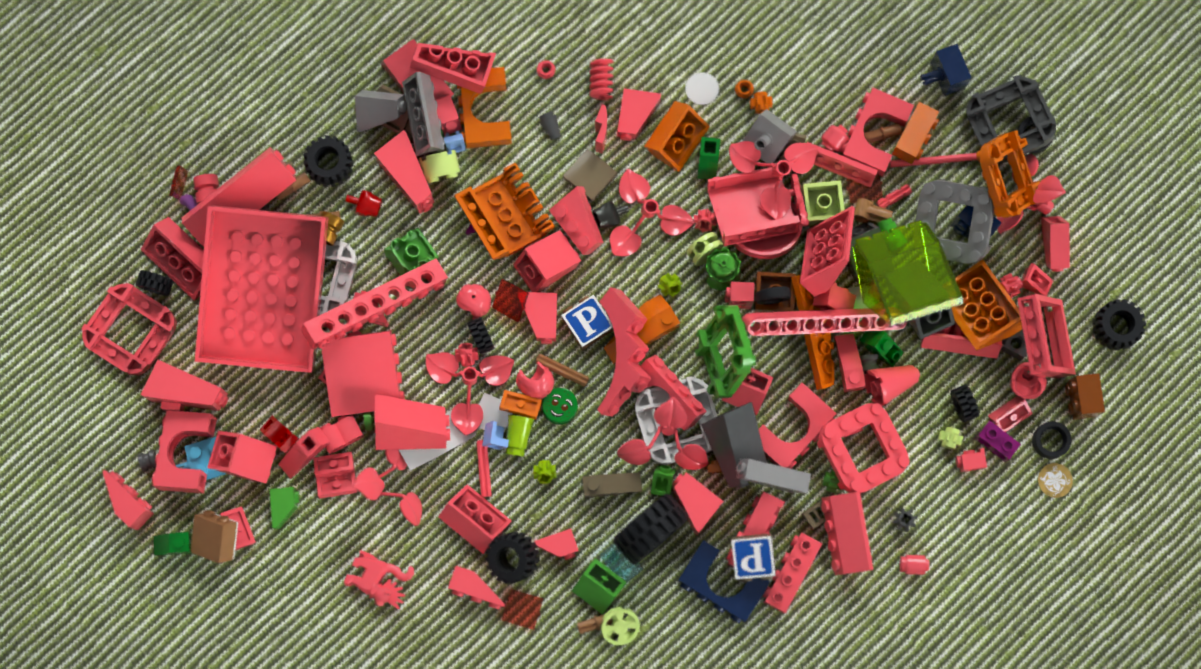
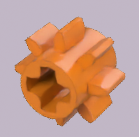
(761, 102)

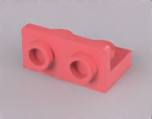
(244, 533)

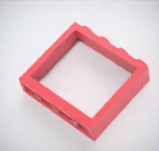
(1036, 338)

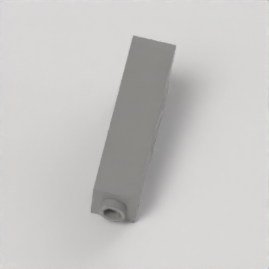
(773, 476)

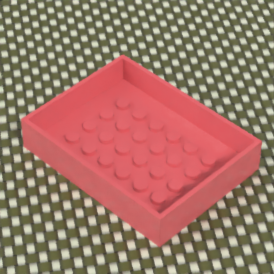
(260, 288)

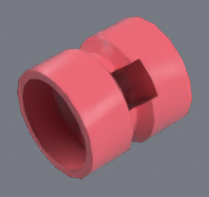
(205, 185)

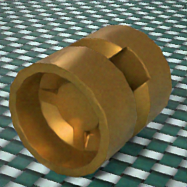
(334, 225)

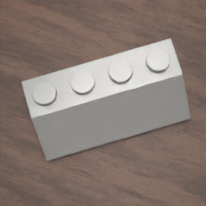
(423, 114)

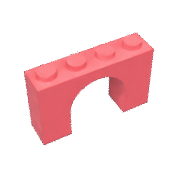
(877, 105)
(816, 413)
(176, 427)

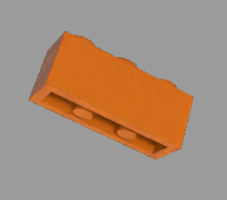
(916, 133)

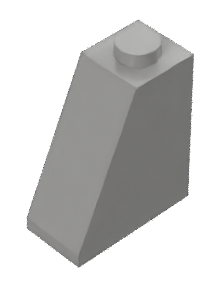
(377, 108)

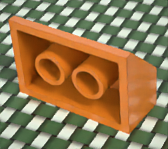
(677, 135)

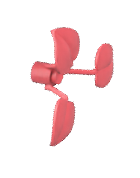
(799, 159)
(1048, 190)
(673, 222)
(494, 369)
(669, 416)
(371, 486)

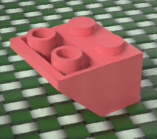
(751, 390)

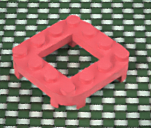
(106, 314)
(840, 460)

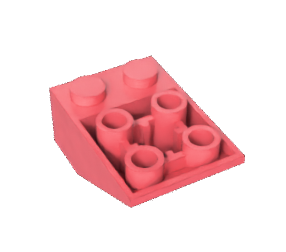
(126, 504)

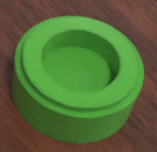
(368, 421)

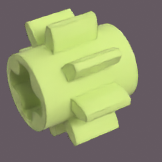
(950, 438)

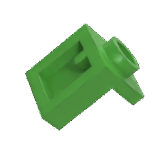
(662, 480)

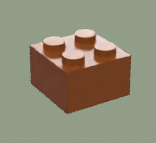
(768, 280)
(1085, 396)

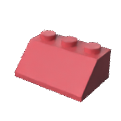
(474, 518)

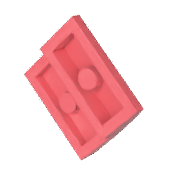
(601, 129)
(334, 474)

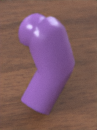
(188, 201)

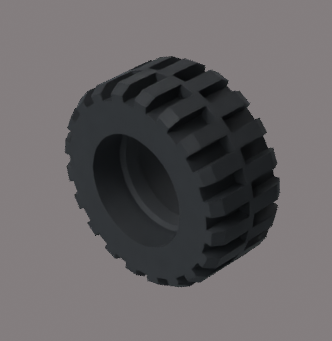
(650, 528)

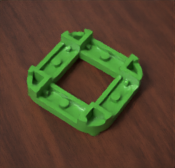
(725, 382)

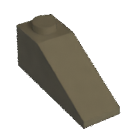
(611, 484)

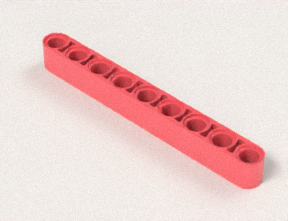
(815, 323)

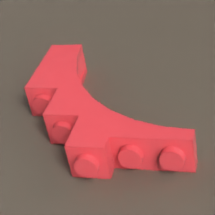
(630, 349)

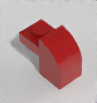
(279, 434)

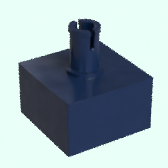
(948, 70)

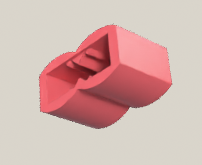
(342, 433)

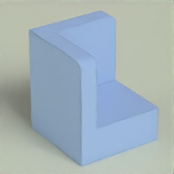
(494, 436)

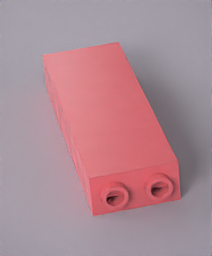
(247, 189)

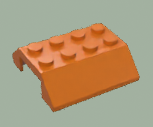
(504, 213)

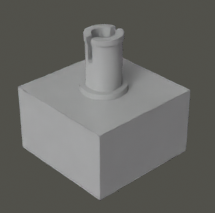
(770, 136)

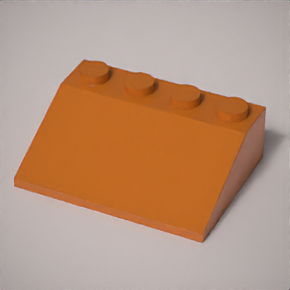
(987, 308)

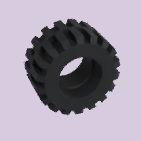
(323, 147)
(1132, 317)
(498, 560)

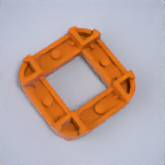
(989, 156)

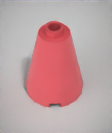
(890, 382)

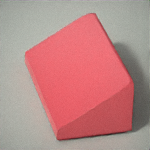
(1011, 413)

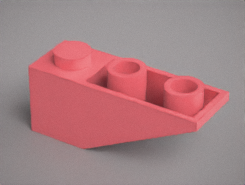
(303, 451)
(470, 584)

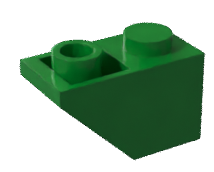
(708, 158)
(883, 345)

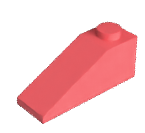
(849, 363)

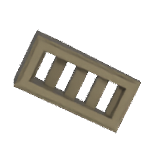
(808, 518)

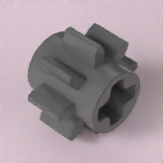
(907, 515)

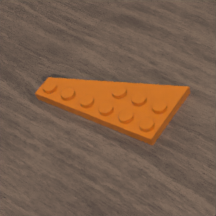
(818, 344)

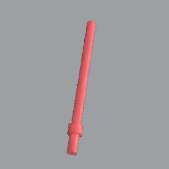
(934, 160)

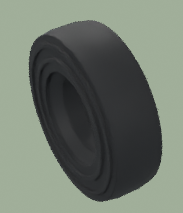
(772, 295)

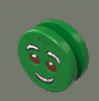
(560, 406)

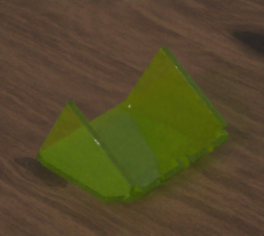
(905, 273)

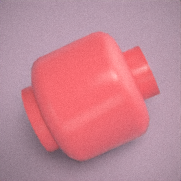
(835, 138)

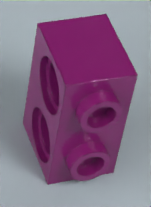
(997, 441)

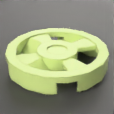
(620, 625)

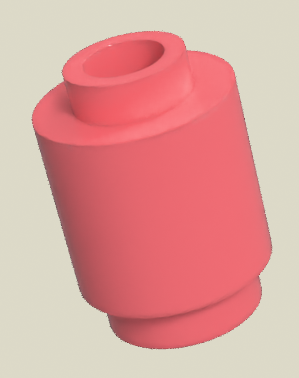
(914, 564)

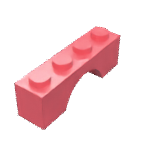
(667, 380)

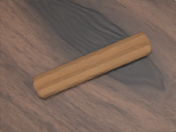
(563, 370)

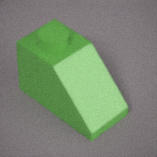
(283, 505)

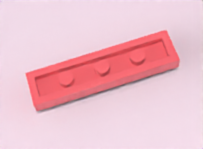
(844, 166)

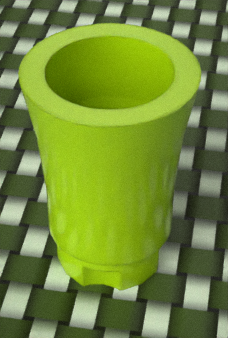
(518, 434)

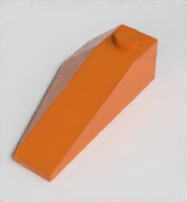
(659, 323)

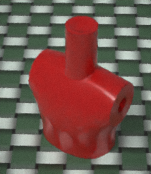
(366, 204)

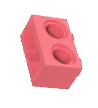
(740, 294)

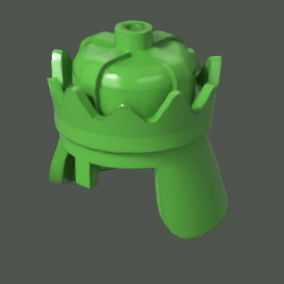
(722, 268)

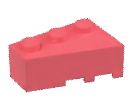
(577, 220)

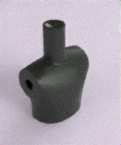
(608, 214)

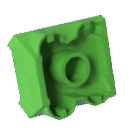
(410, 252)

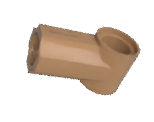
(866, 212)

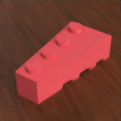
(454, 65)
(761, 520)

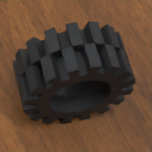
(154, 283)
(480, 335)
(964, 403)

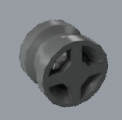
(869, 362)
(147, 460)

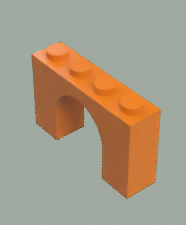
(481, 133)

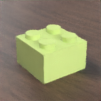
(822, 200)

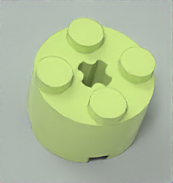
(440, 165)

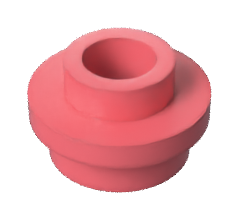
(546, 64)

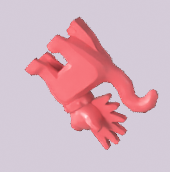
(371, 579)

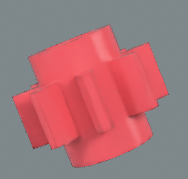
(705, 220)
(1011, 284)
(466, 354)

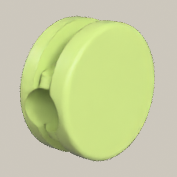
(703, 247)

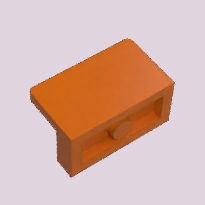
(520, 404)

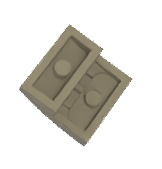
(590, 173)

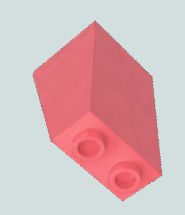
(398, 68)
(403, 168)
(177, 386)
(409, 424)

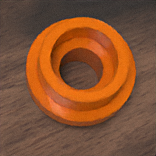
(744, 83)

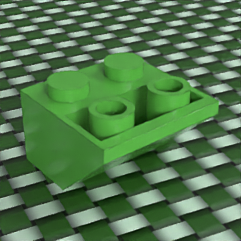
(599, 586)

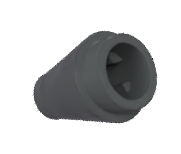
(550, 125)

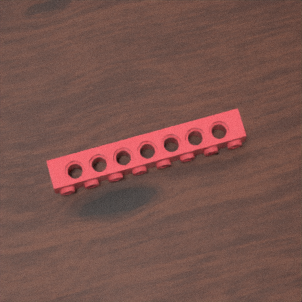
(318, 338)

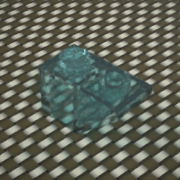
(619, 564)

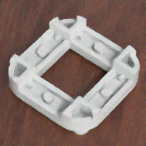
(342, 277)
(653, 398)

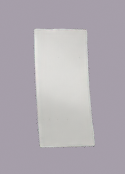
(417, 457)

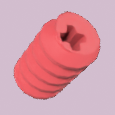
(599, 79)

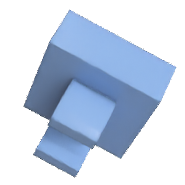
(454, 142)

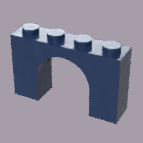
(695, 579)

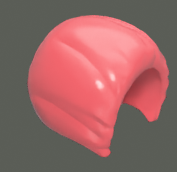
(477, 306)
(1025, 384)
(539, 385)

